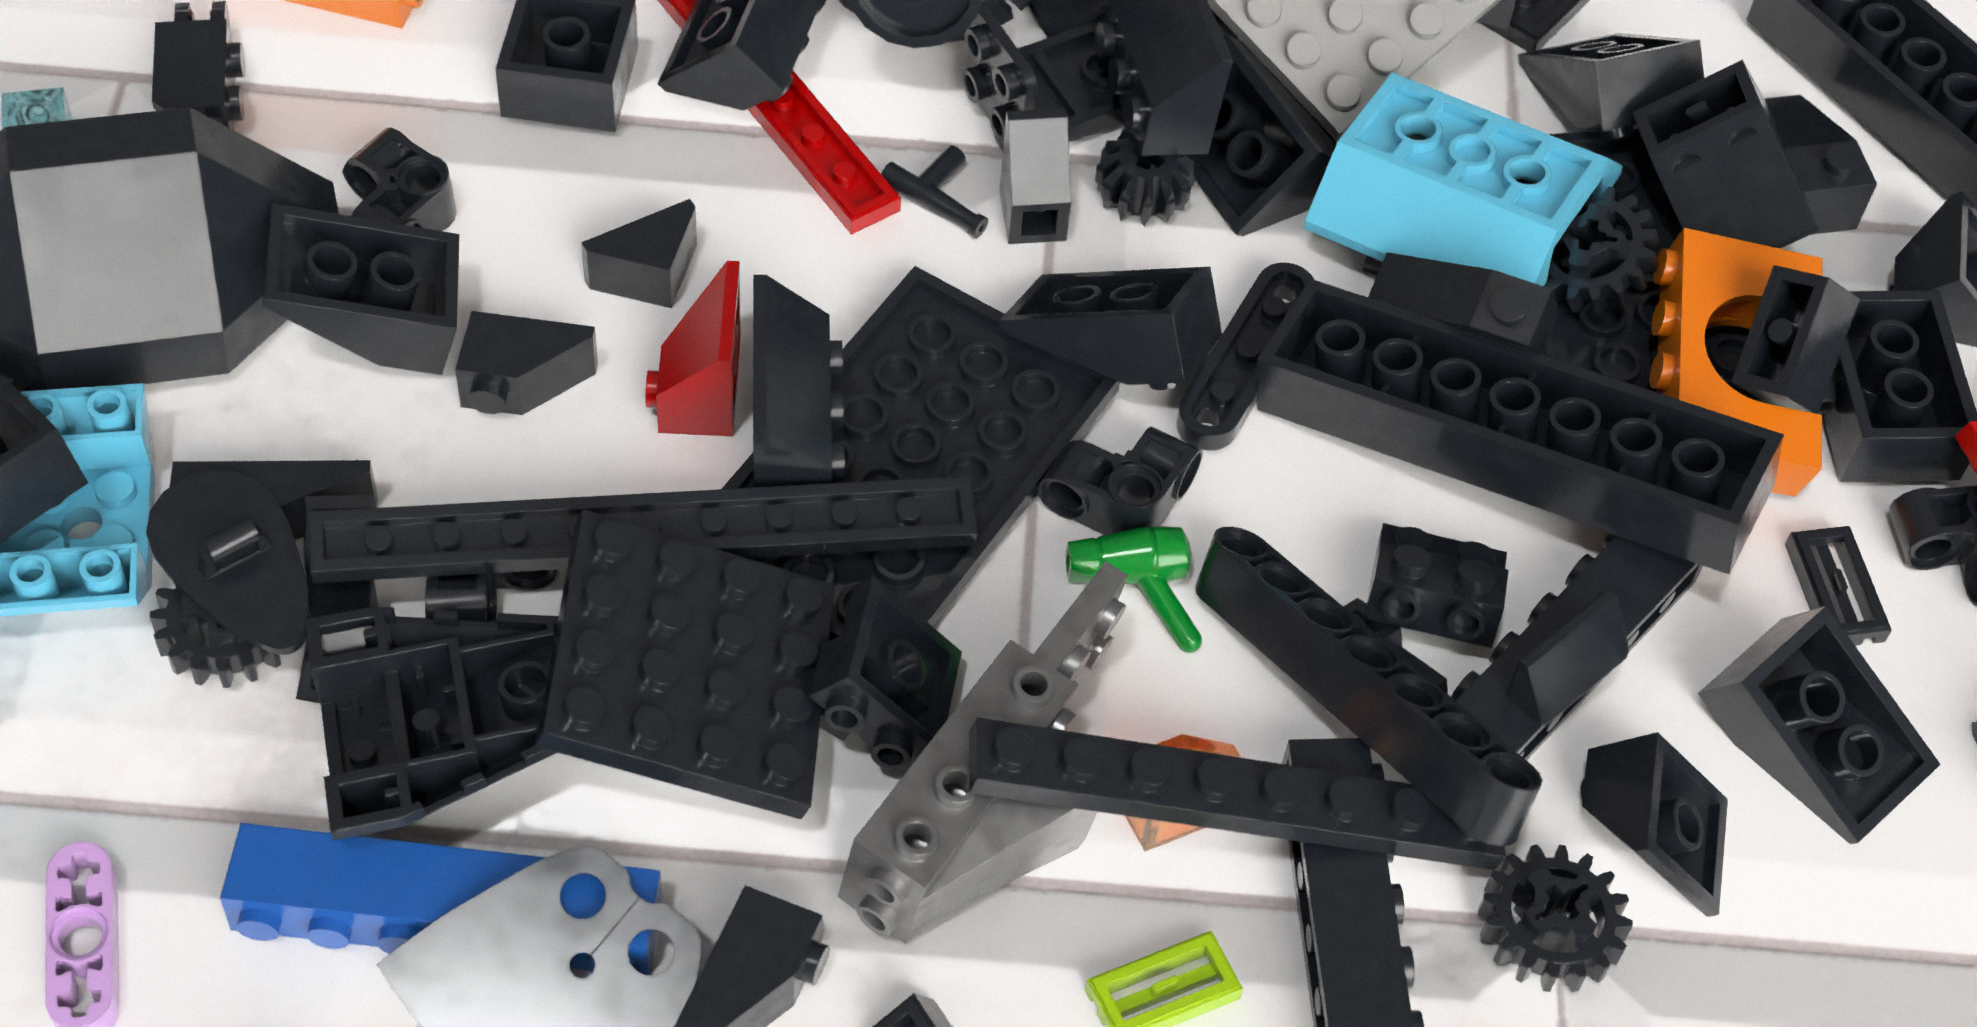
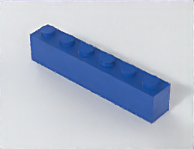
(385, 889)

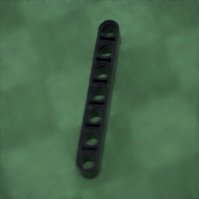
(1369, 687)

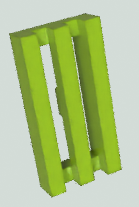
(1226, 991)

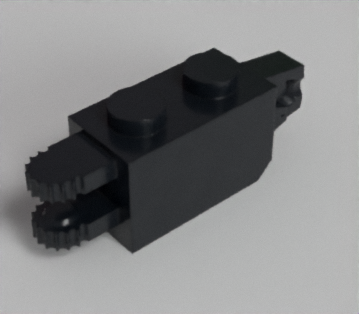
(198, 65)

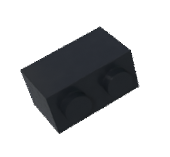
(1795, 339)

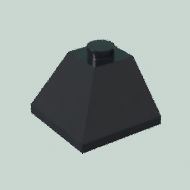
(1945, 260)
(1661, 813)

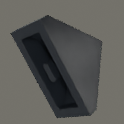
(643, 257)

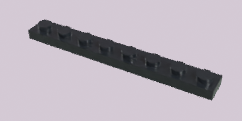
(1216, 792)

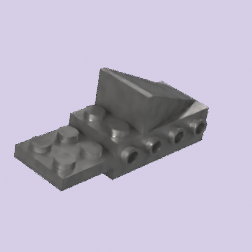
(945, 846)

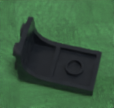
(1040, 76)

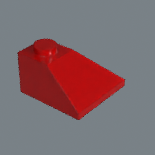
(701, 363)

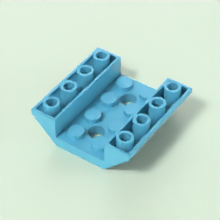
(1455, 188)
(113, 568)

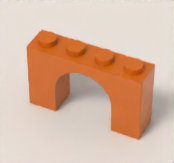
(1717, 283)

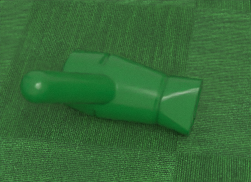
(1149, 559)

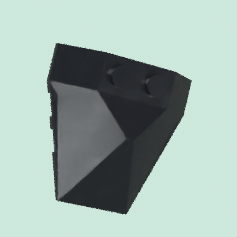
(424, 709)

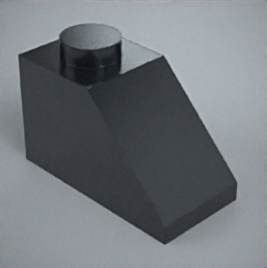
(521, 362)

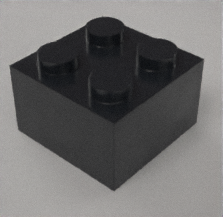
(568, 61)

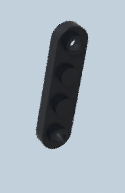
(1227, 381)

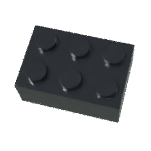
(1899, 392)

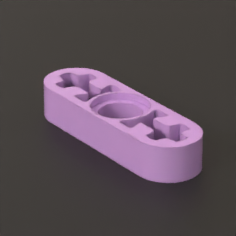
(64, 916)

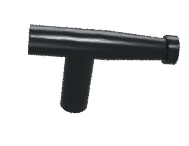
(926, 192)

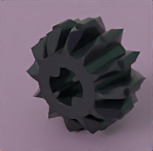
(1143, 183)

